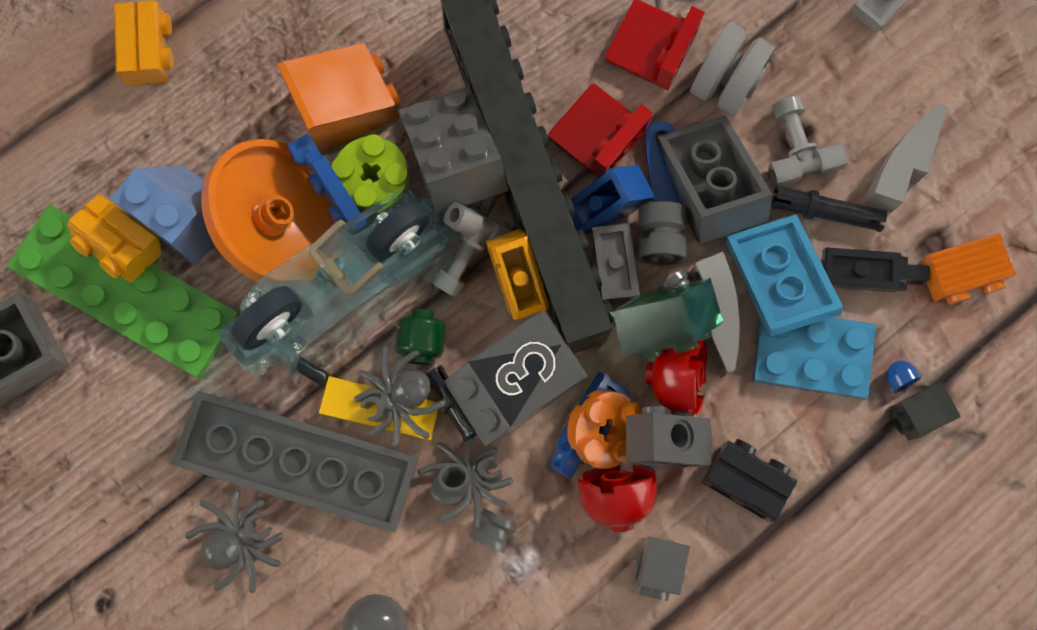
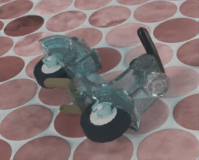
(333, 280)

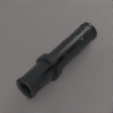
(827, 208)

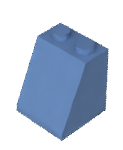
(169, 206)

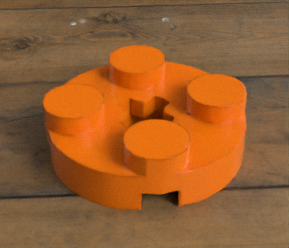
(585, 424)

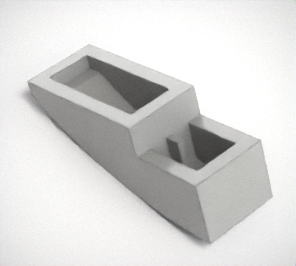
(906, 162)
(725, 339)

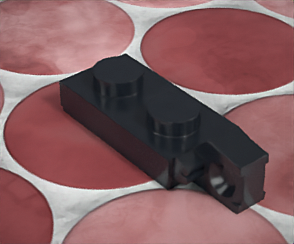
(871, 270)

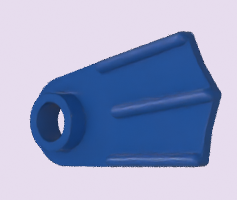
(657, 171)

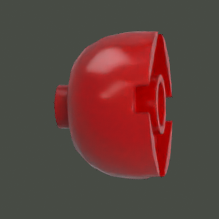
(679, 378)
(618, 496)

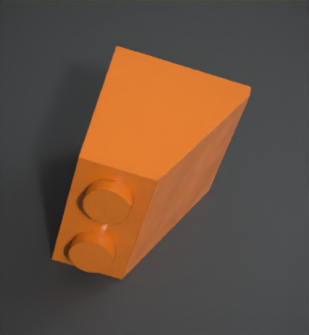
(340, 94)

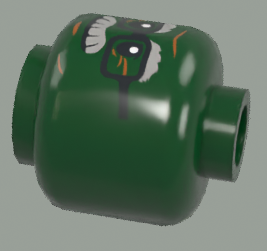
(422, 334)

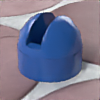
(902, 375)

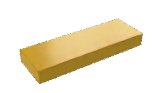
(340, 404)

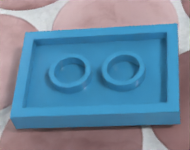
(783, 275)
(819, 357)

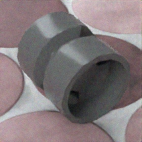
(662, 231)

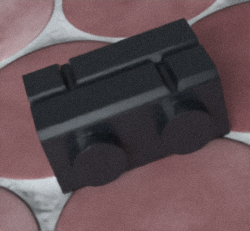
(750, 480)

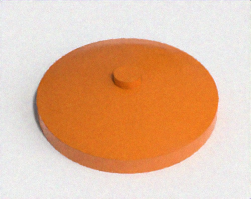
(261, 207)

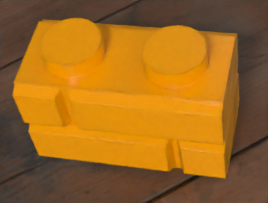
(142, 43)
(113, 238)
(517, 274)

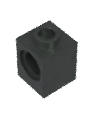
(924, 412)

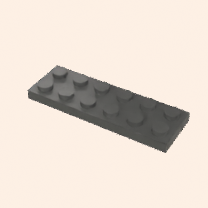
(296, 461)

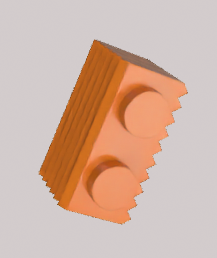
(968, 268)

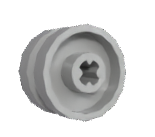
(732, 69)

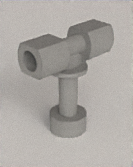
(805, 156)
(473, 234)

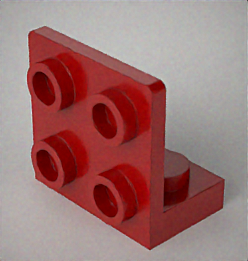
(653, 42)
(599, 130)

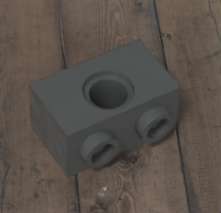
(668, 439)
(660, 567)

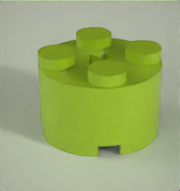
(369, 158)

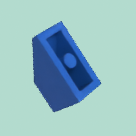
(611, 198)

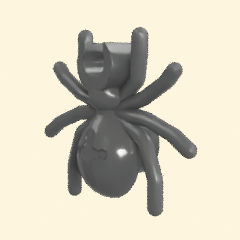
(397, 397)
(464, 481)
(235, 541)

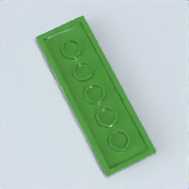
(151, 310)

